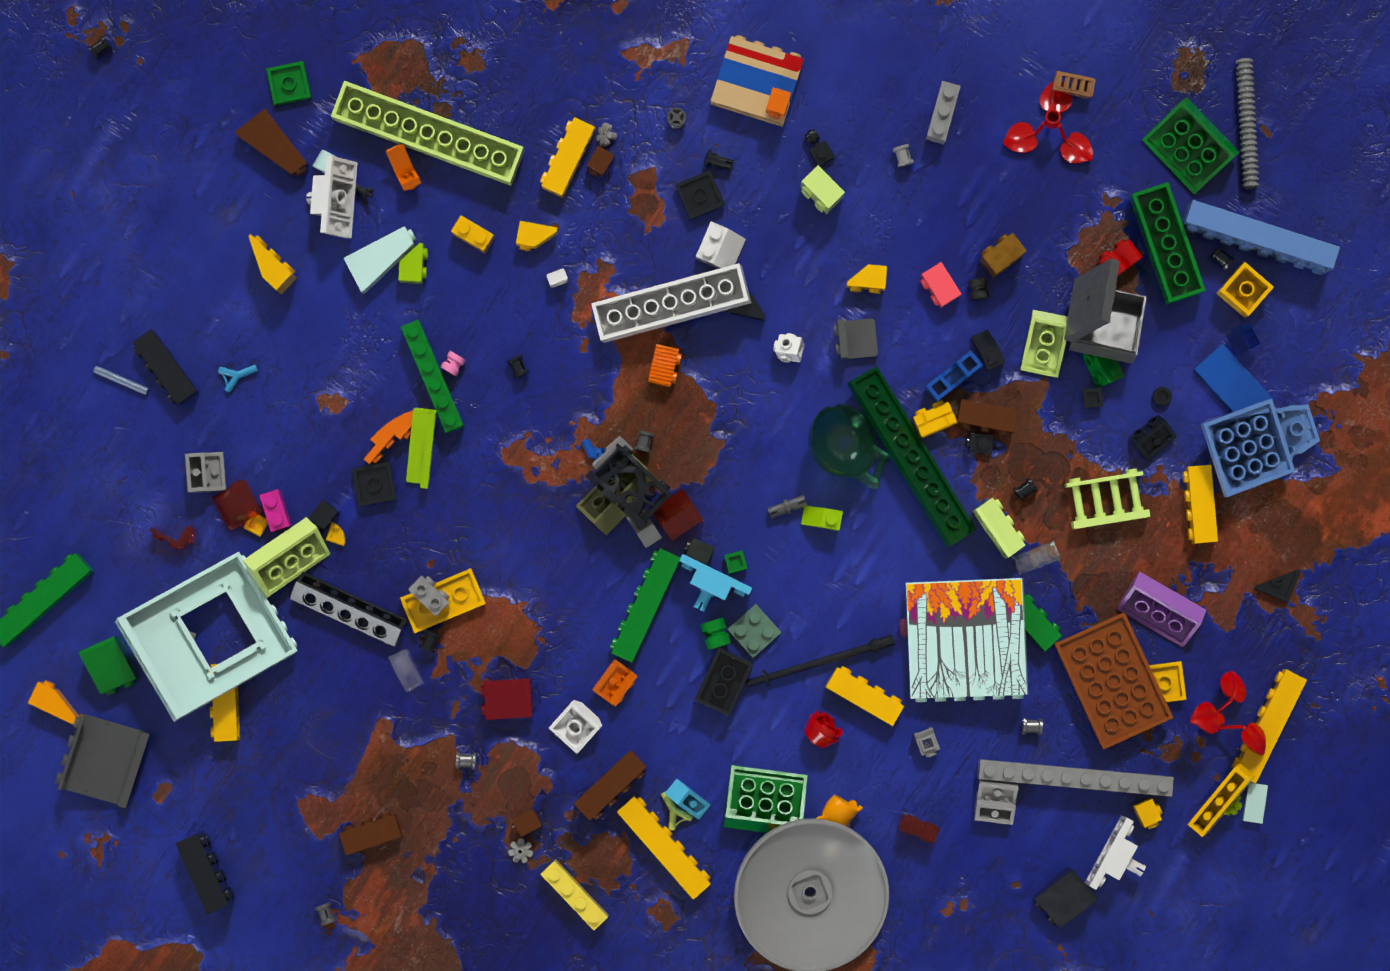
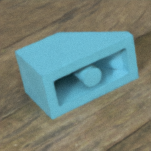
(687, 799)

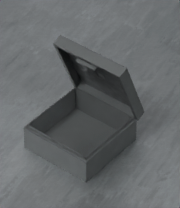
(1102, 318)

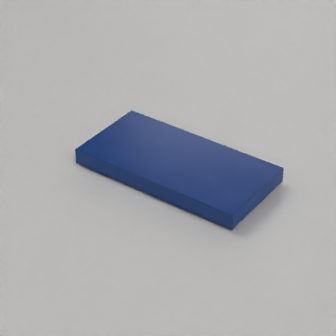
(1230, 380)

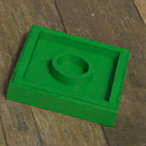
(289, 83)

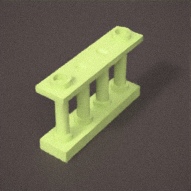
(1118, 515)

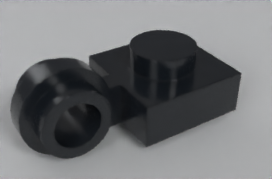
(821, 151)

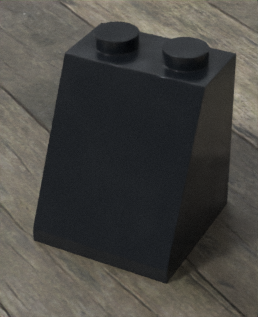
(1064, 897)

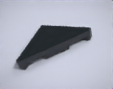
(1280, 587)

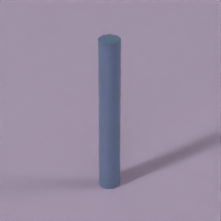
(121, 380)

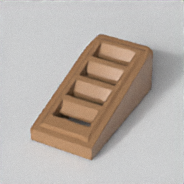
(1085, 88)

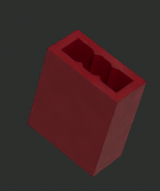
(507, 699)

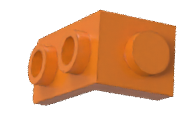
(403, 167)

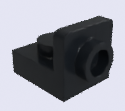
(979, 443)

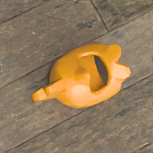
(840, 810)

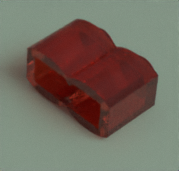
(913, 826)

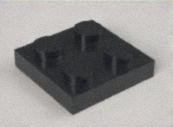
(700, 195)
(374, 484)

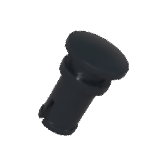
(718, 161)

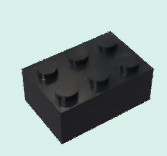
(723, 681)

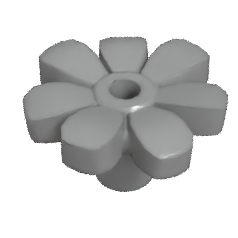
(605, 135)
(523, 847)

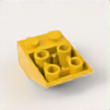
(278, 275)

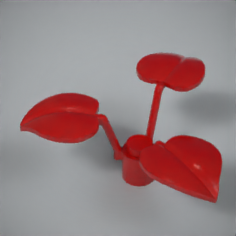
(1023, 140)
(1211, 721)

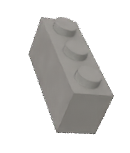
(943, 112)

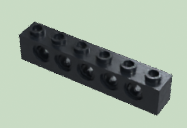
(348, 609)

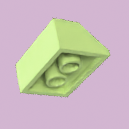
(999, 527)

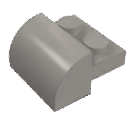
(205, 472)
(995, 802)

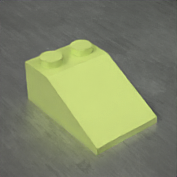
(1045, 344)

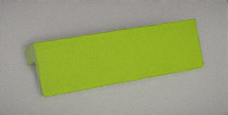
(421, 446)

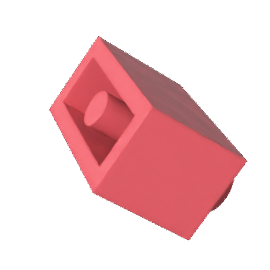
(940, 285)

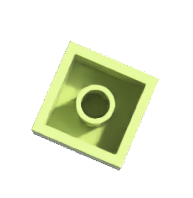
(821, 190)

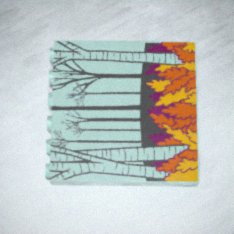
(967, 639)

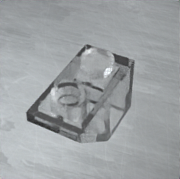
(1036, 558)

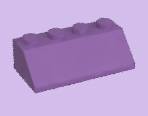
(1161, 609)

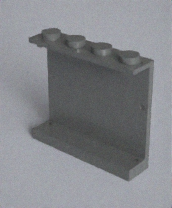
(102, 759)

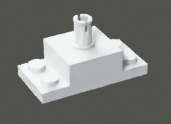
(335, 196)
(1115, 856)

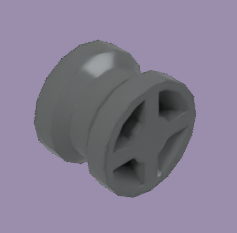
(676, 114)

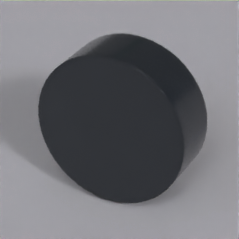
(1161, 396)

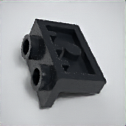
(1152, 437)

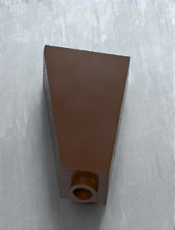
(269, 139)

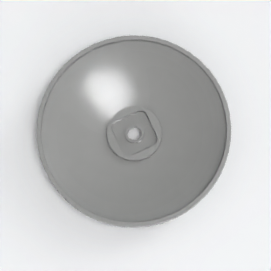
(820, 928)

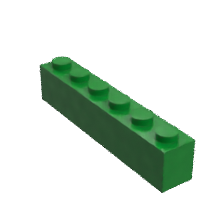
(432, 376)
(43, 598)
(645, 606)

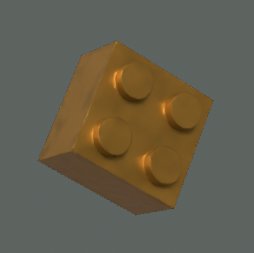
(1002, 255)

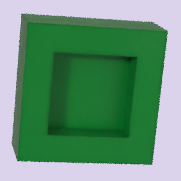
(735, 561)

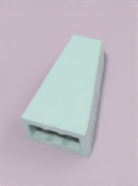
(377, 258)

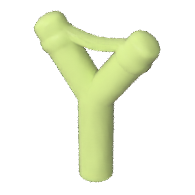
(674, 812)

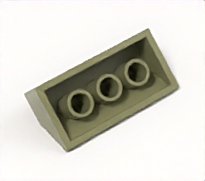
(601, 509)

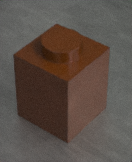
(600, 162)
(526, 822)

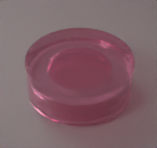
(903, 627)

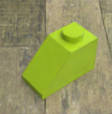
(822, 518)

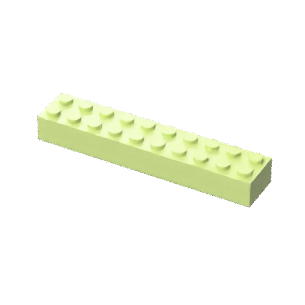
(427, 133)

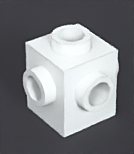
(789, 348)

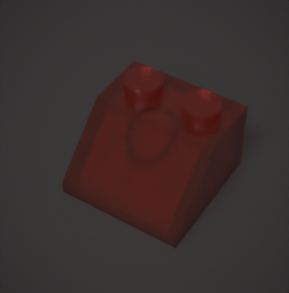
(678, 515)

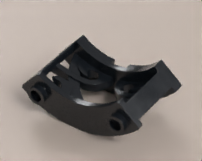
(605, 472)

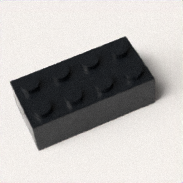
(205, 872)

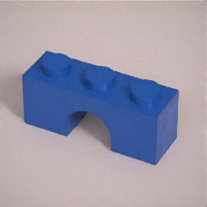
(953, 376)

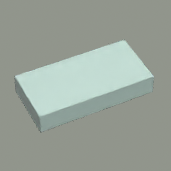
(1255, 803)

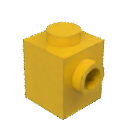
(1148, 813)

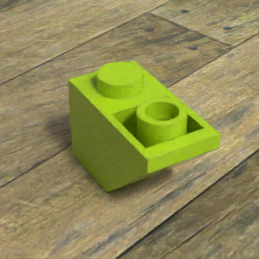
(412, 265)

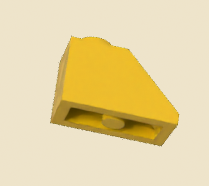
(534, 235)

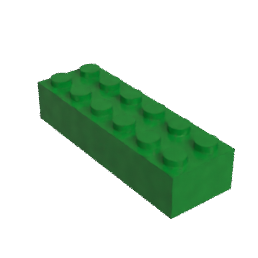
(1167, 243)

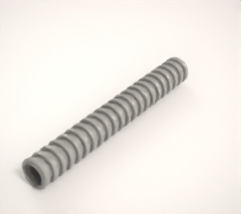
(1247, 123)

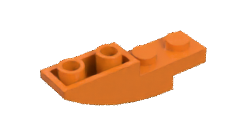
(384, 438)

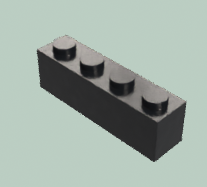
(165, 367)

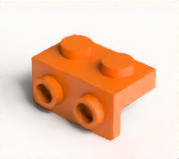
(615, 683)

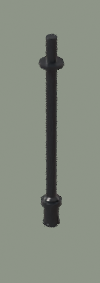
(873, 645)

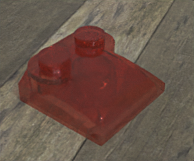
(237, 504)

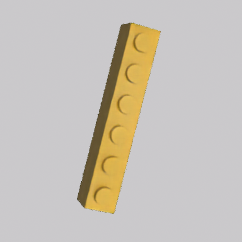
(1272, 719)
(664, 847)

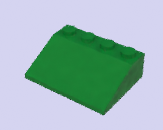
(1190, 145)
(764, 798)

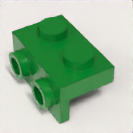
(1103, 369)

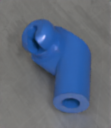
(592, 452)

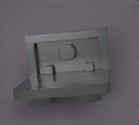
(856, 338)

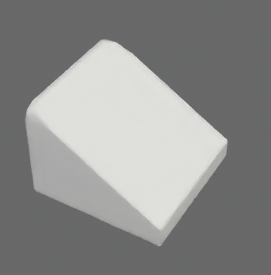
(557, 278)

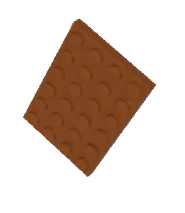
(1113, 681)

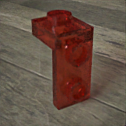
(187, 537)

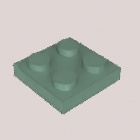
(754, 630)

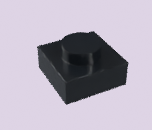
(1092, 398)

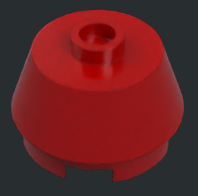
(822, 730)

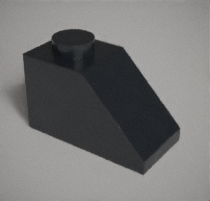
(749, 310)
(988, 350)

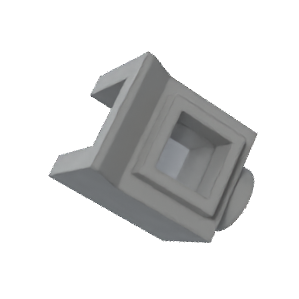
(927, 742)

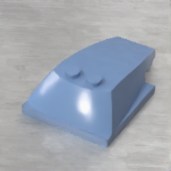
(1258, 443)

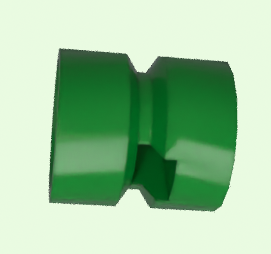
(715, 633)

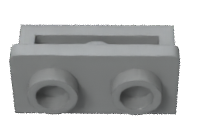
(429, 596)

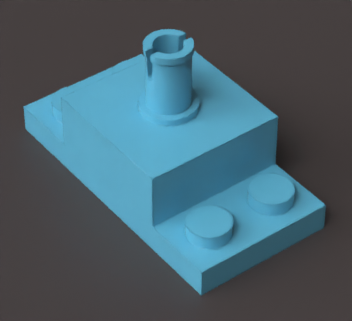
(711, 582)

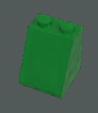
(109, 665)

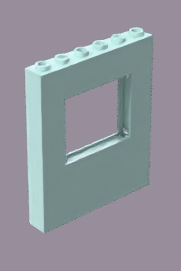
(173, 657)

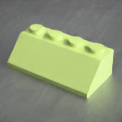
(287, 556)

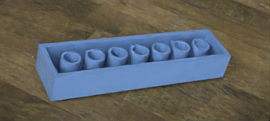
(1259, 237)

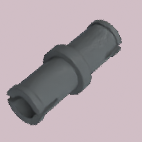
(787, 506)

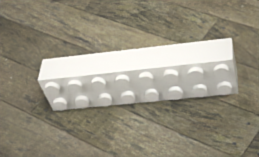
(671, 303)

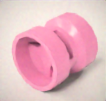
(453, 363)

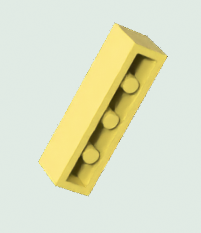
(574, 894)

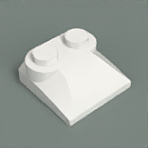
(576, 725)

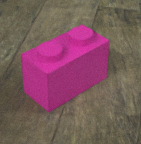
(275, 511)

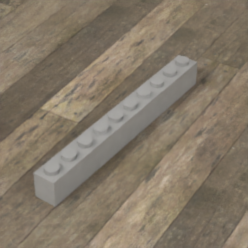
(1075, 777)

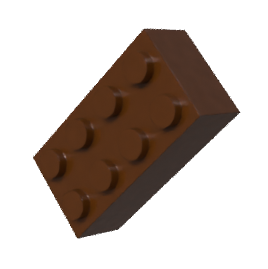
(607, 788)

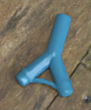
(236, 375)

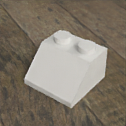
(720, 246)

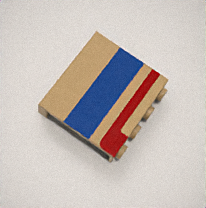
(749, 76)

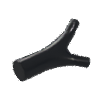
(363, 192)

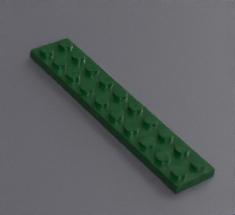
(911, 456)

